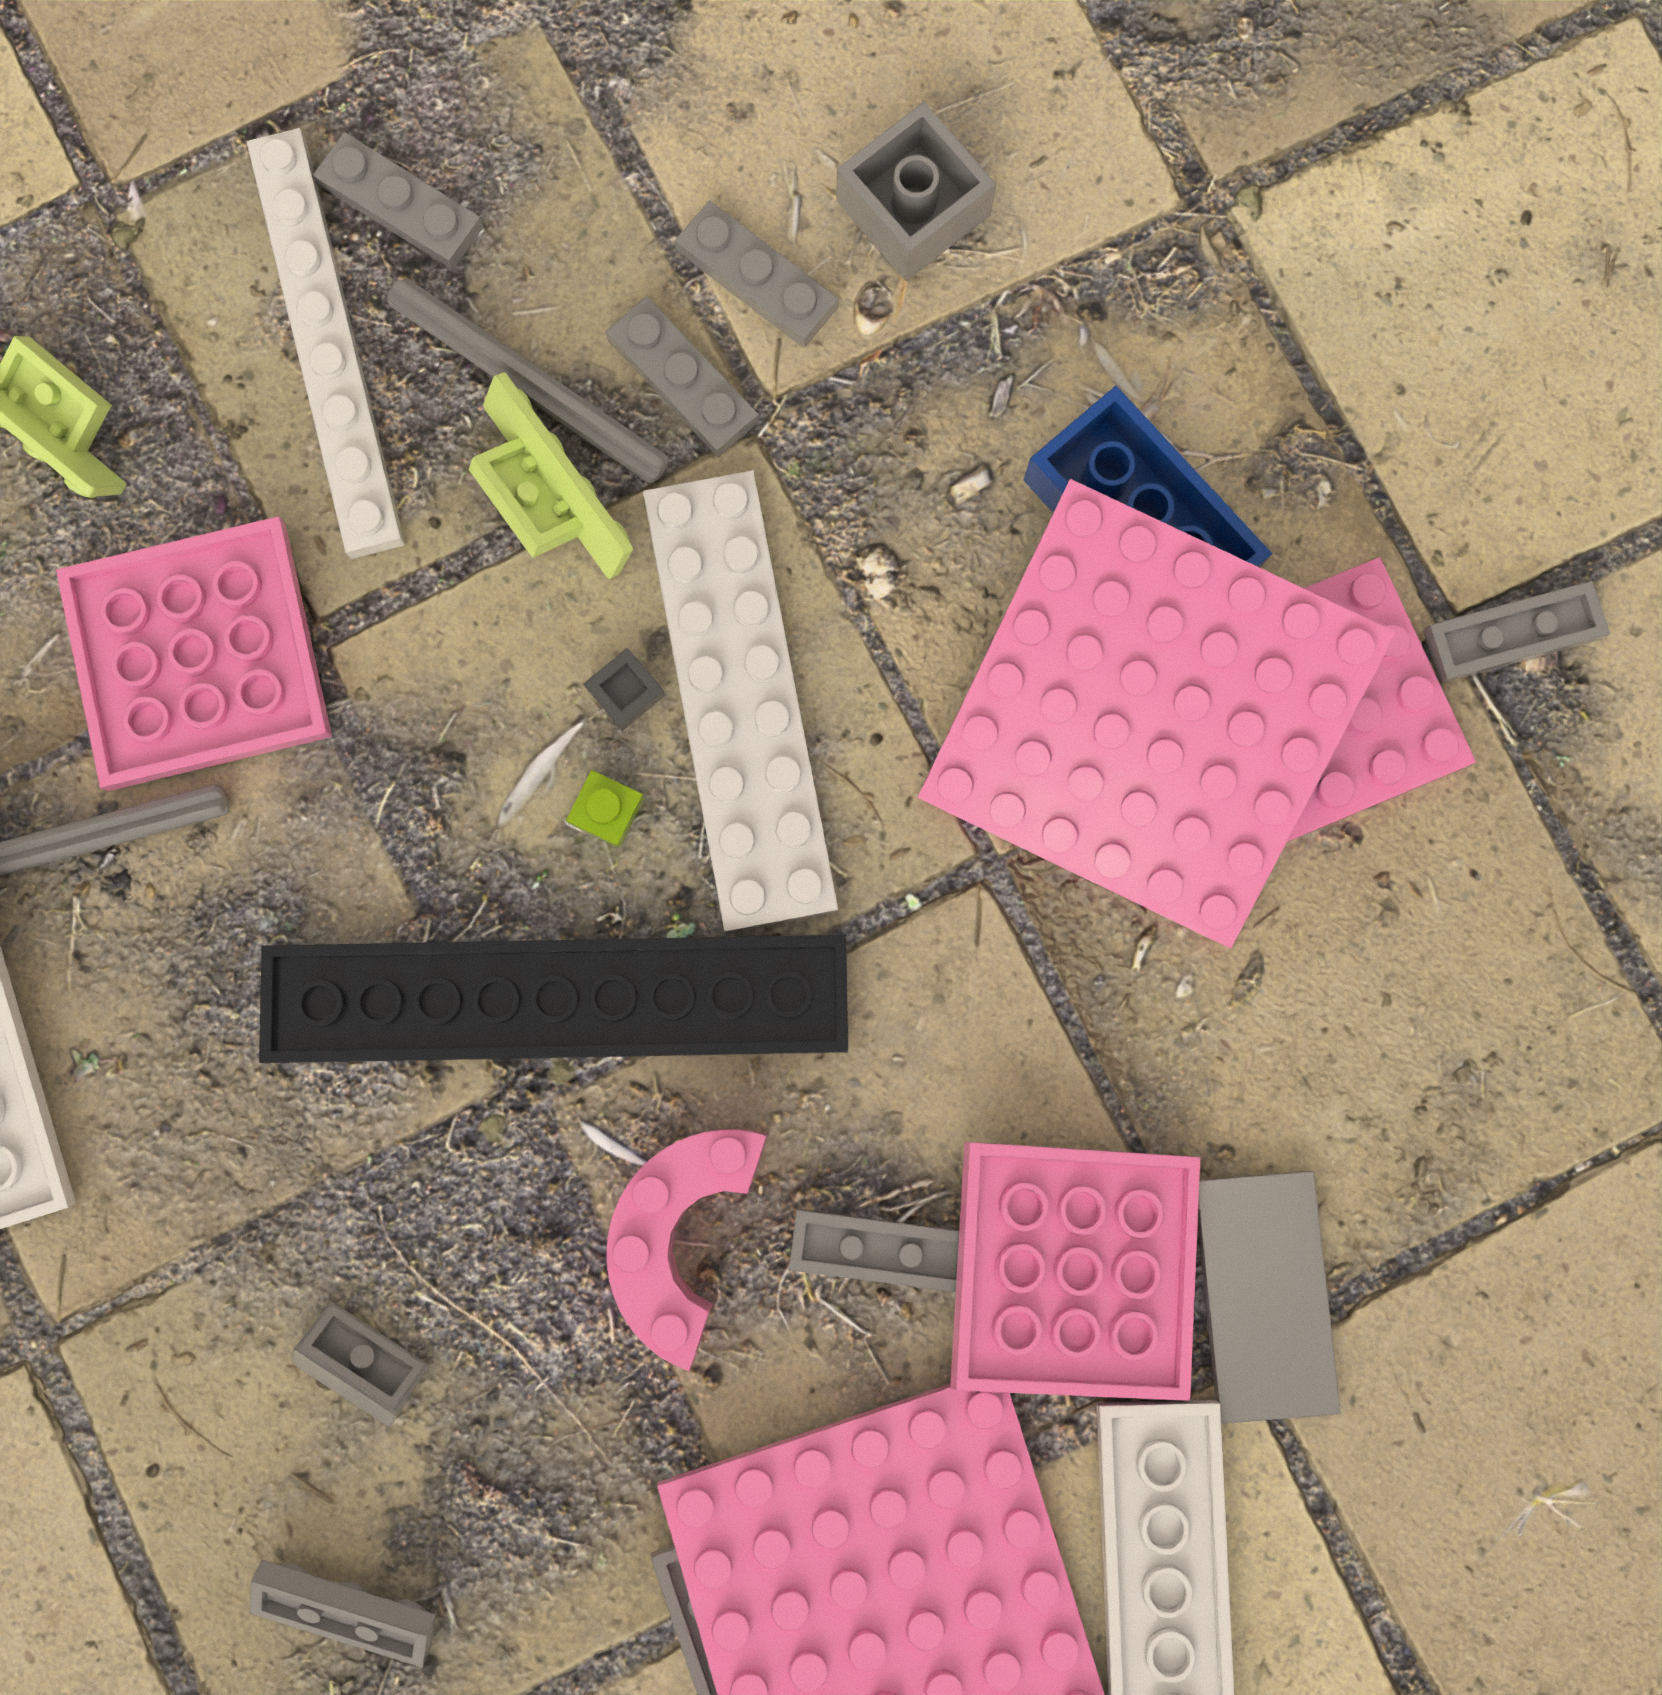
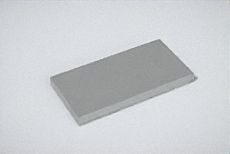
(1266, 1297)

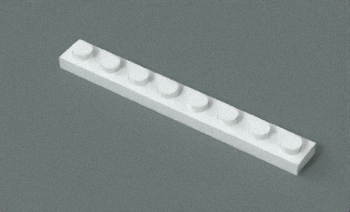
(325, 344)

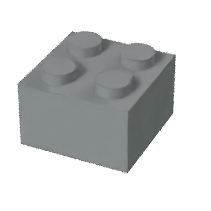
(915, 191)

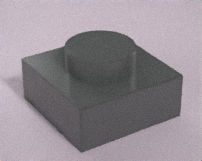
(624, 689)

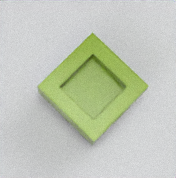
(605, 809)

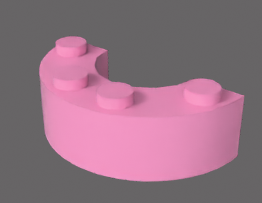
(643, 1232)

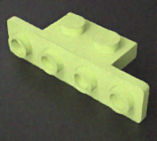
(55, 417)
(540, 487)

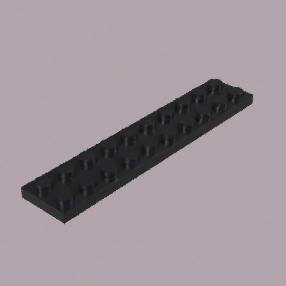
(553, 999)

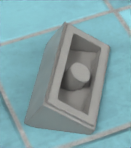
(359, 1363)

